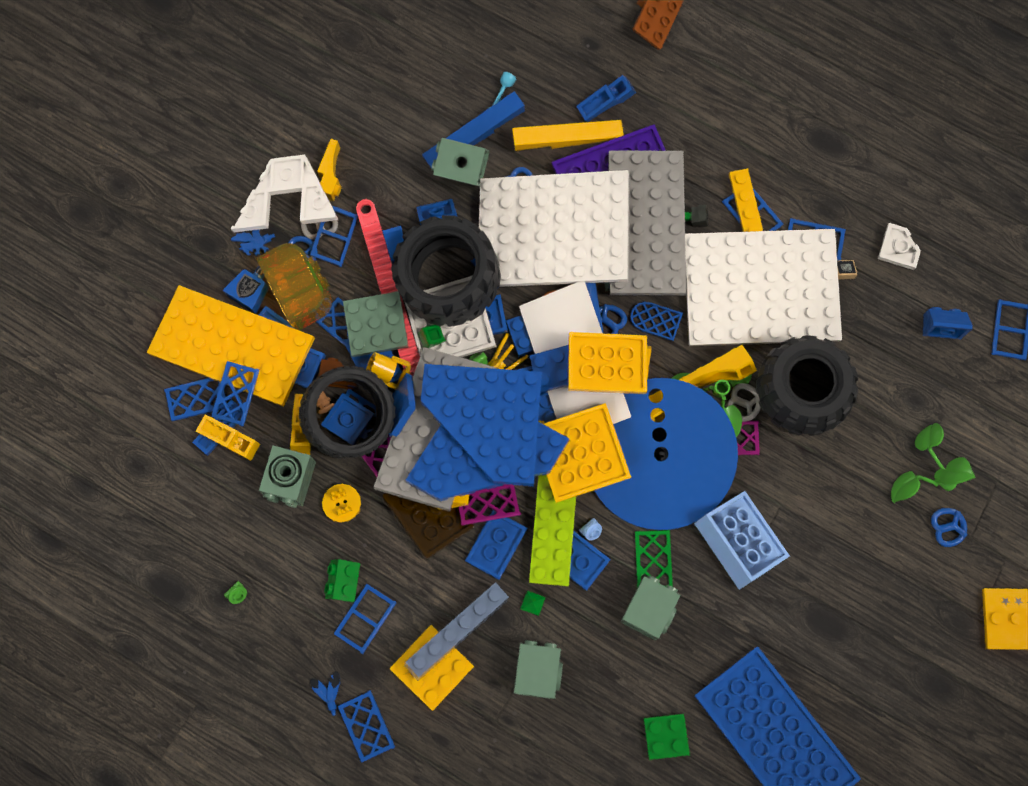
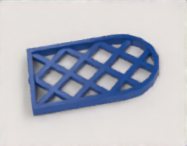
(667, 310)

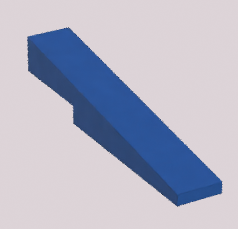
(484, 124)

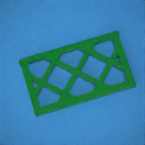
(667, 550)

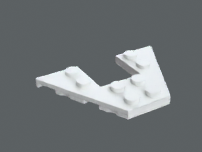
(282, 177)

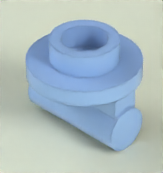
(591, 530)

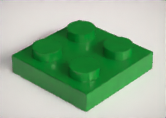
(666, 736)

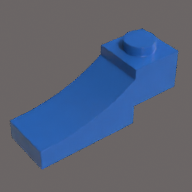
(606, 98)

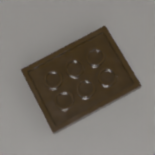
(426, 525)

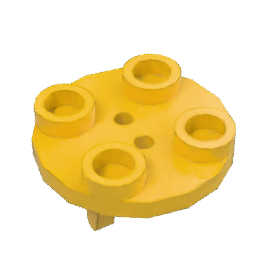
(345, 511)

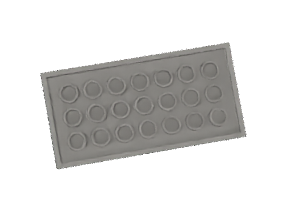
(655, 222)
(415, 436)

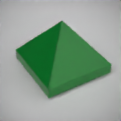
(533, 603)

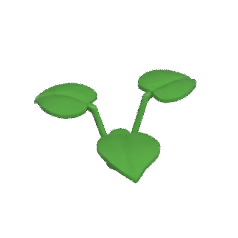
(720, 390)
(956, 471)

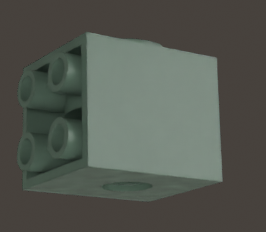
(449, 158)
(289, 489)
(651, 608)
(538, 670)

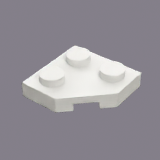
(899, 247)

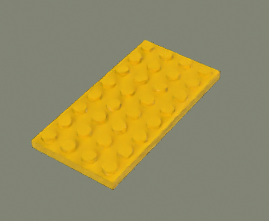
(207, 333)

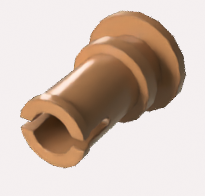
(324, 403)

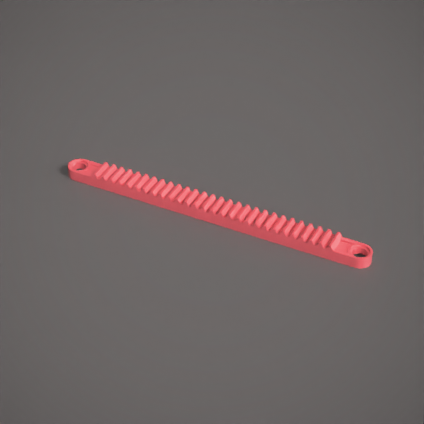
(383, 271)

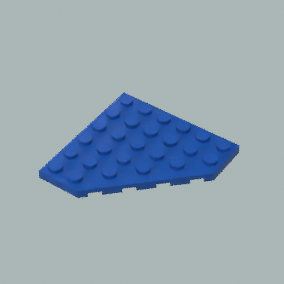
(489, 416)
(449, 471)

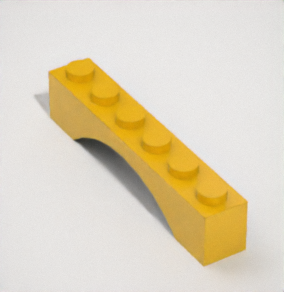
(730, 366)

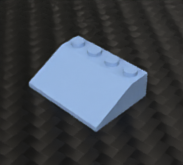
(741, 539)

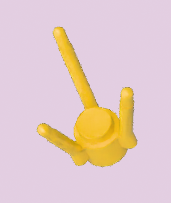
(499, 362)

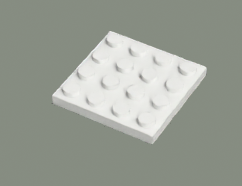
(460, 339)

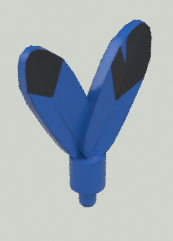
(327, 695)

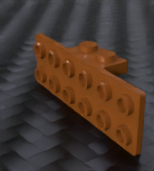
(656, 20)

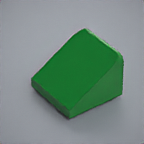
(431, 336)

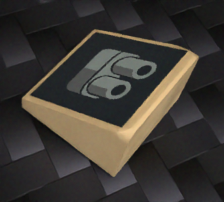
(846, 269)

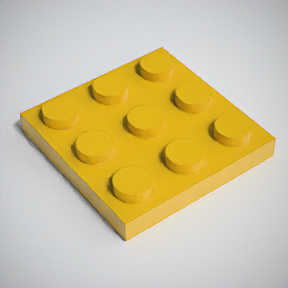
(440, 679)

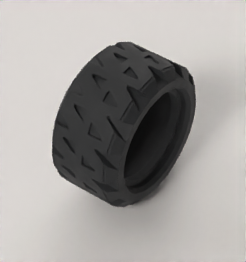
(420, 244)

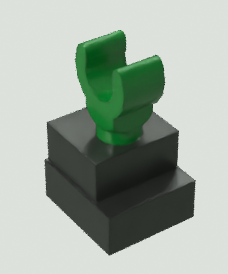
(698, 216)

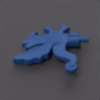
(254, 243)

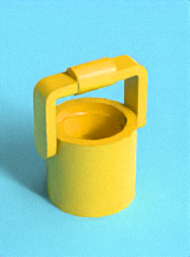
(386, 366)

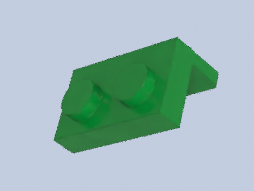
(342, 580)

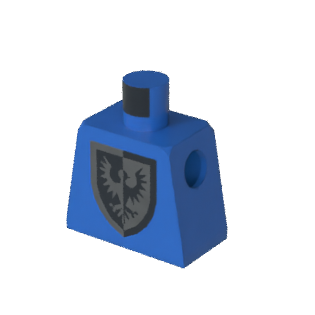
(248, 289)

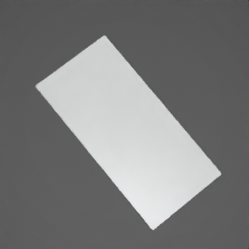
(548, 326)

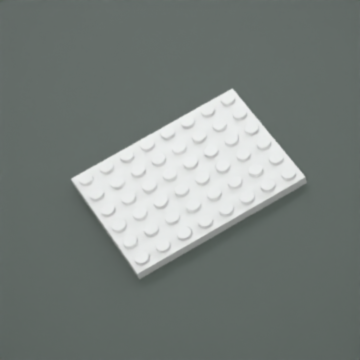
(558, 227)
(762, 287)

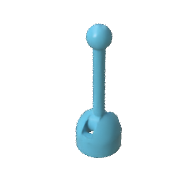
(507, 80)

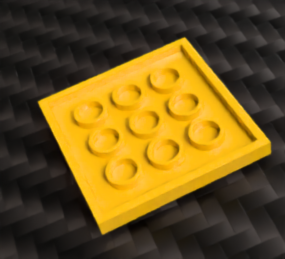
(590, 457)

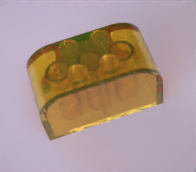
(296, 284)

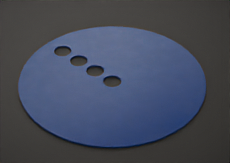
(698, 462)

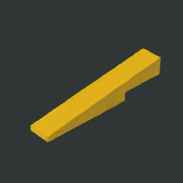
(566, 134)

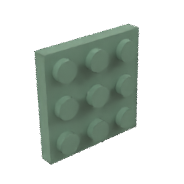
(375, 324)

